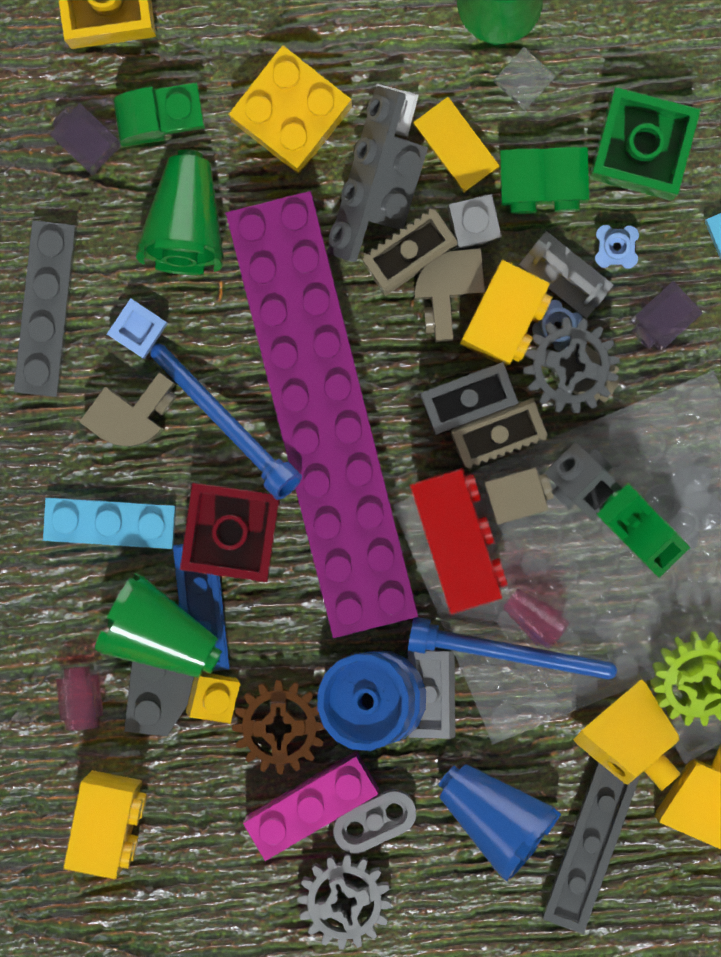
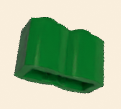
(544, 178)

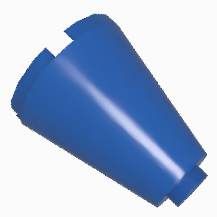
(497, 817)

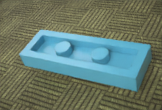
(109, 523)

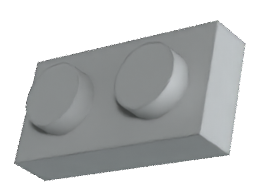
(438, 676)

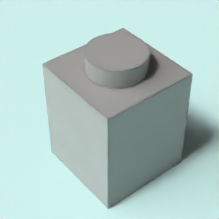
(474, 222)

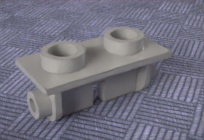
(567, 274)

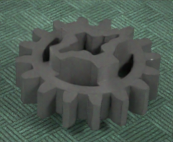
(590, 371)

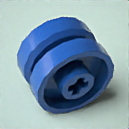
(348, 695)

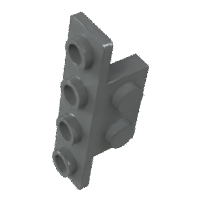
(380, 178)

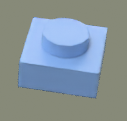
(137, 328)

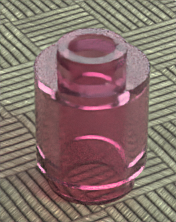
(79, 698)

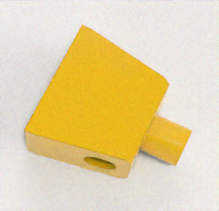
(632, 738)
(695, 802)

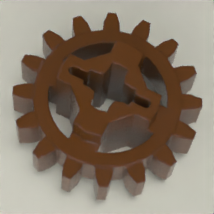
(259, 726)

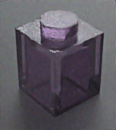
(84, 138)
(664, 317)

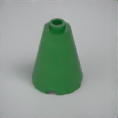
(499, 20)
(183, 219)
(157, 632)

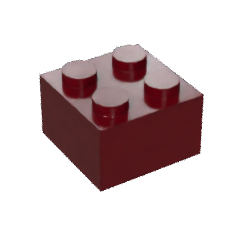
(230, 532)

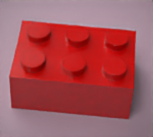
(459, 540)

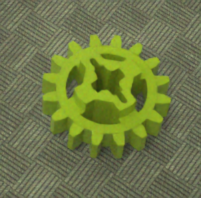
(695, 674)

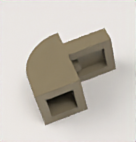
(448, 277)
(126, 424)

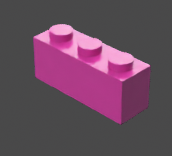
(310, 805)

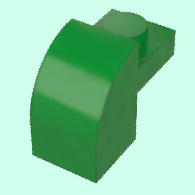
(152, 113)
(642, 530)

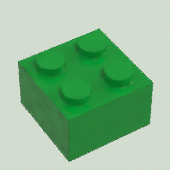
(644, 144)

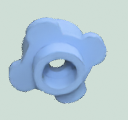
(625, 237)
(553, 314)

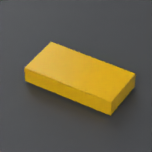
(456, 145)

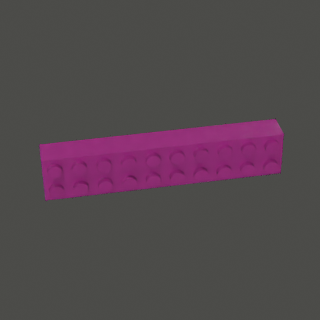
(322, 414)

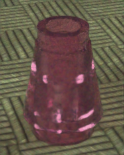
(536, 618)

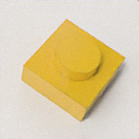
(213, 698)

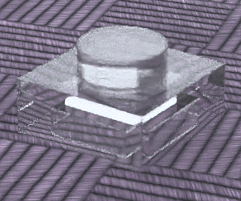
(524, 78)

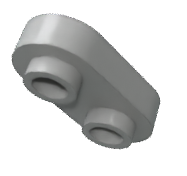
(375, 821)

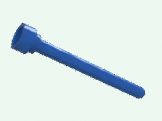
(278, 476)
(427, 637)

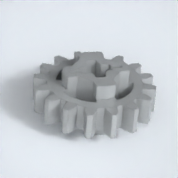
(325, 907)

